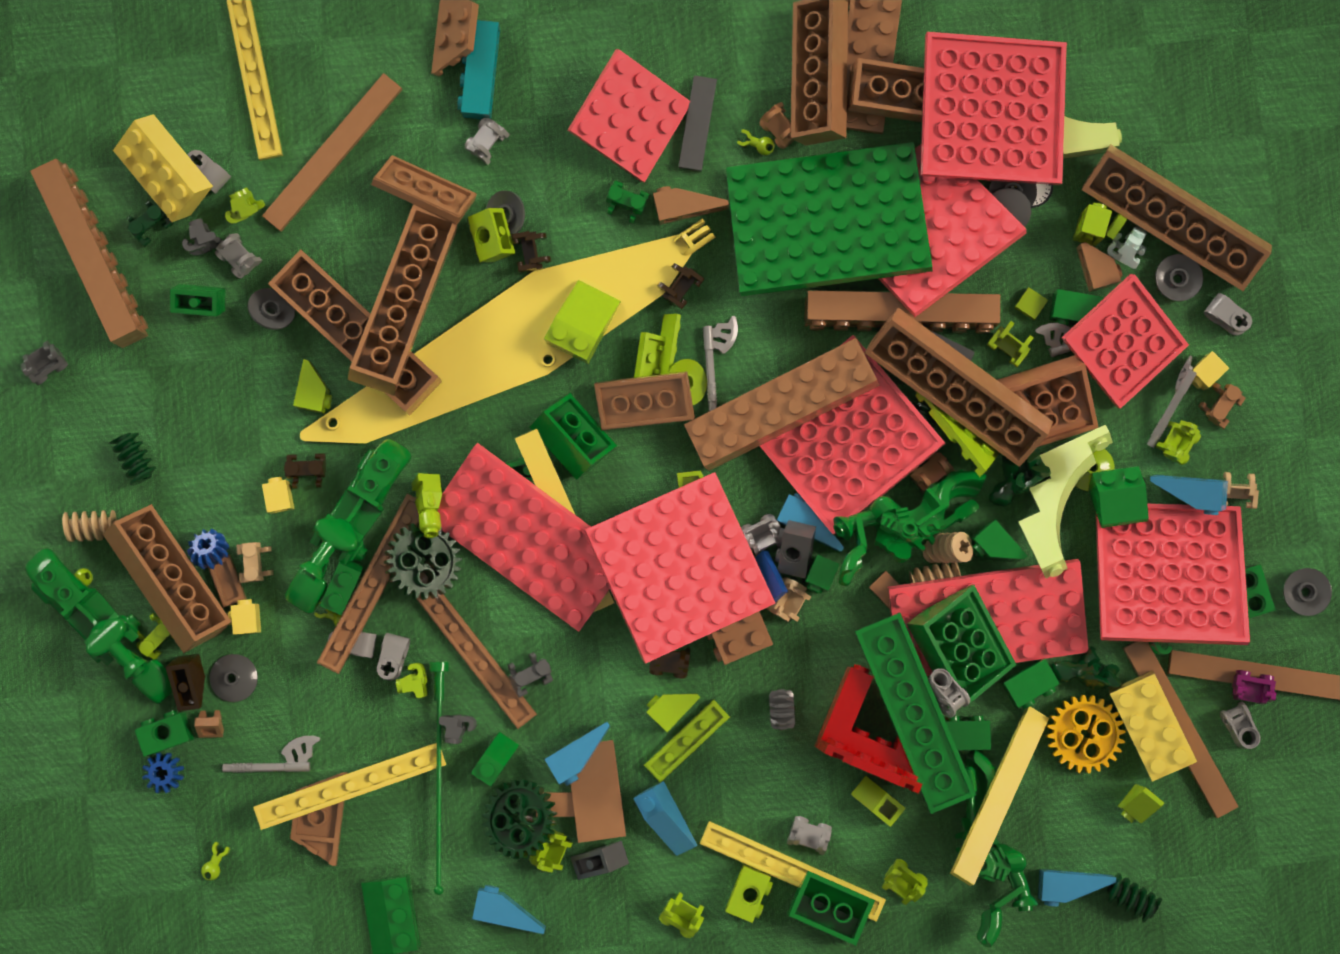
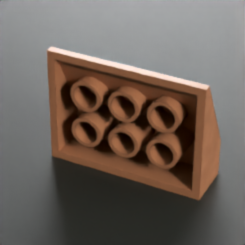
(1060, 393)

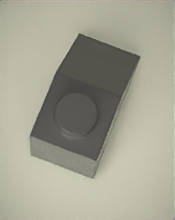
(600, 860)

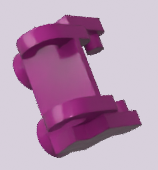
(1253, 689)

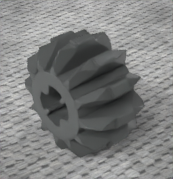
(782, 709)

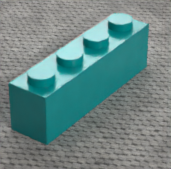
(480, 72)

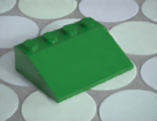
(963, 640)

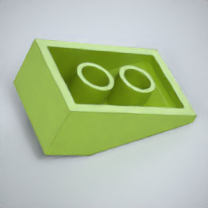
(582, 321)

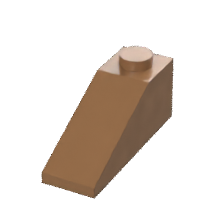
(682, 204)

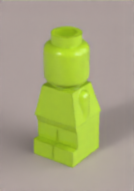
(428, 502)

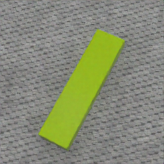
(686, 741)

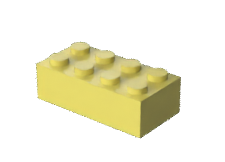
(162, 168)
(1152, 726)

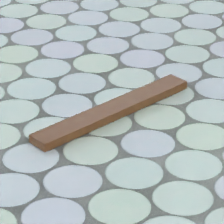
(332, 152)
(366, 594)
(477, 657)
(1225, 669)
(1204, 770)

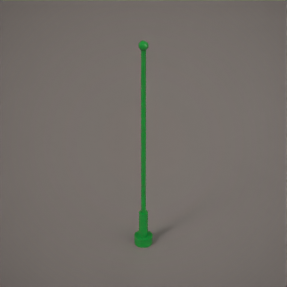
(438, 669)

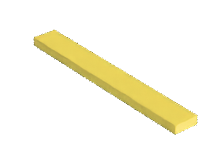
(254, 79)
(547, 479)
(347, 786)
(999, 796)
(773, 861)

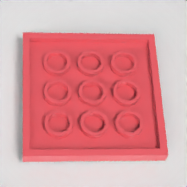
(629, 116)
(1125, 341)

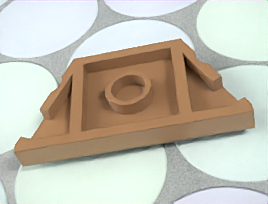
(454, 33)
(320, 829)

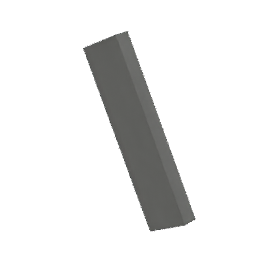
(697, 123)

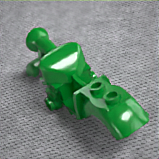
(348, 522)
(903, 529)
(96, 623)
(1001, 860)

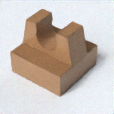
(209, 726)

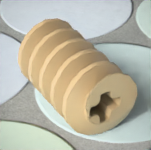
(87, 527)
(949, 548)
(936, 573)

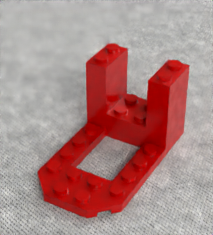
(854, 746)

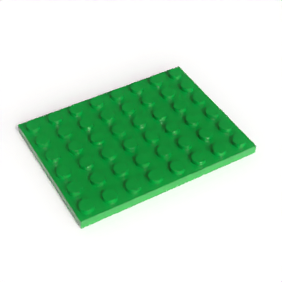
(828, 219)

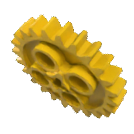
(1105, 744)

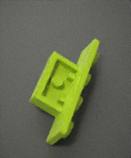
(658, 352)

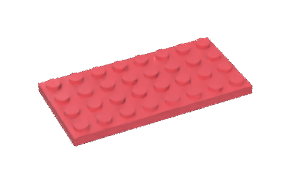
(523, 536)
(1031, 612)

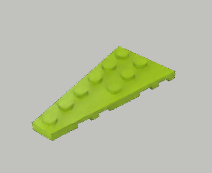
(972, 446)

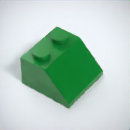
(1119, 496)
(996, 544)

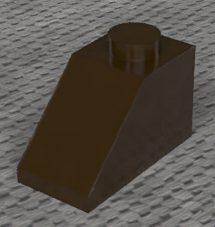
(187, 681)

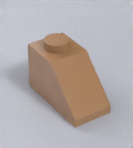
(1098, 268)

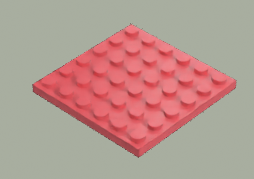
(993, 108)
(964, 234)
(854, 450)
(679, 567)
(1174, 578)

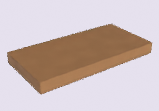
(424, 189)
(644, 400)
(598, 797)

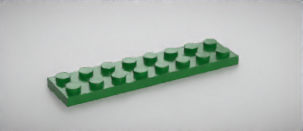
(915, 713)

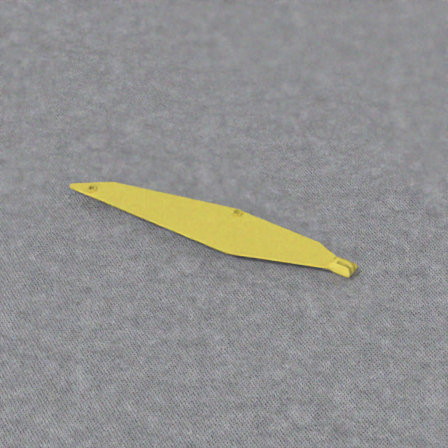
(505, 338)

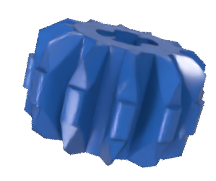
(208, 549)
(165, 781)

